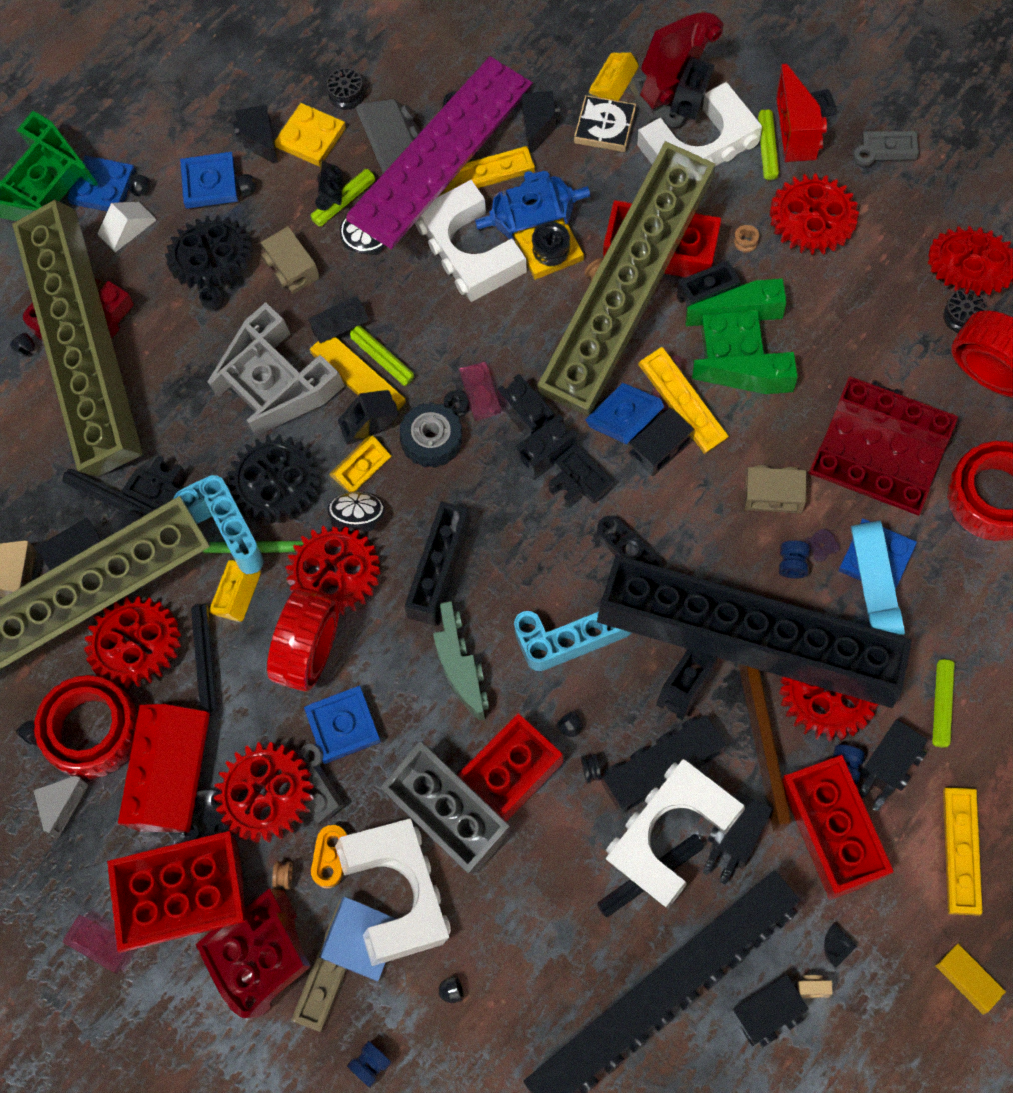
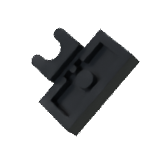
(579, 477)
(157, 486)

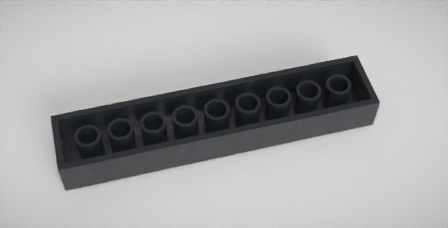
(755, 631)
(666, 989)

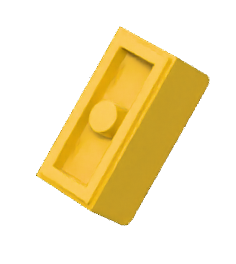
(614, 76)
(360, 464)
(234, 593)
(970, 979)

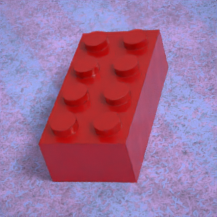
(695, 249)

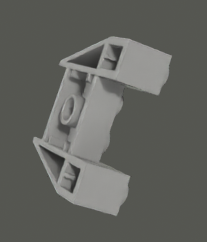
(267, 378)

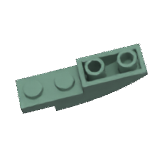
(460, 671)

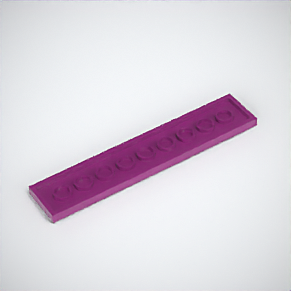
(438, 153)

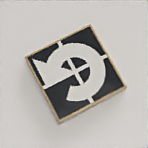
(605, 123)

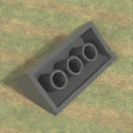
(388, 128)
(446, 808)

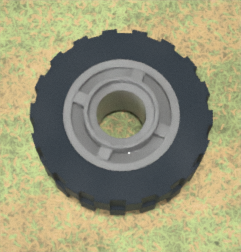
(428, 419)

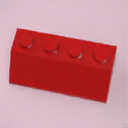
(163, 769)
(836, 827)

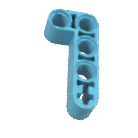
(212, 498)
(877, 578)
(550, 641)

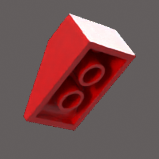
(798, 118)

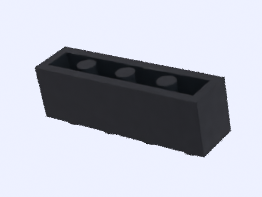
(437, 563)
(634, 780)

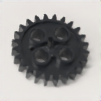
(190, 261)
(252, 494)

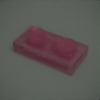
(480, 391)
(95, 943)

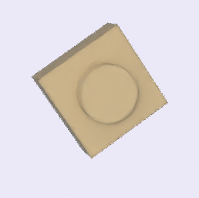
(814, 987)

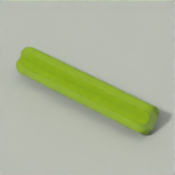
(768, 145)
(350, 191)
(382, 355)
(943, 703)

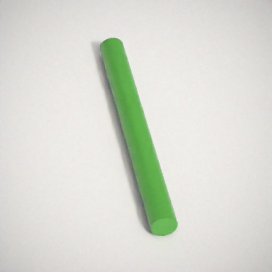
(264, 547)

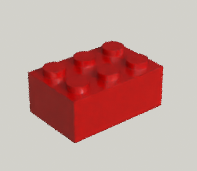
(512, 767)

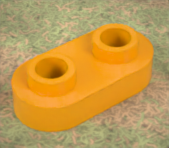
(327, 857)

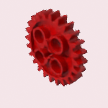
(813, 214)
(972, 260)
(315, 553)
(115, 662)
(837, 717)
(244, 776)

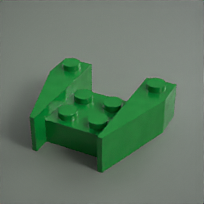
(42, 172)
(734, 339)

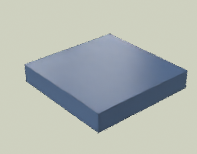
(345, 940)

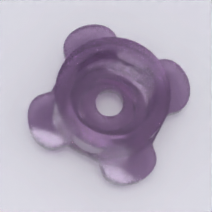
(825, 537)

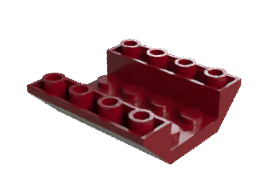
(883, 445)

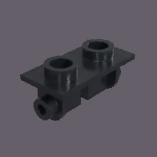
(329, 186)
(338, 319)

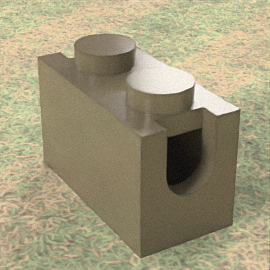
(290, 260)
(775, 489)

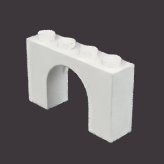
(728, 113)
(473, 272)
(683, 789)
(398, 848)

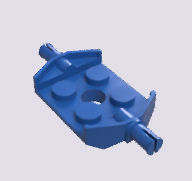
(553, 203)

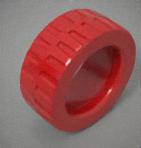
(986, 350)
(964, 501)
(303, 639)
(103, 757)

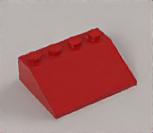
(176, 891)

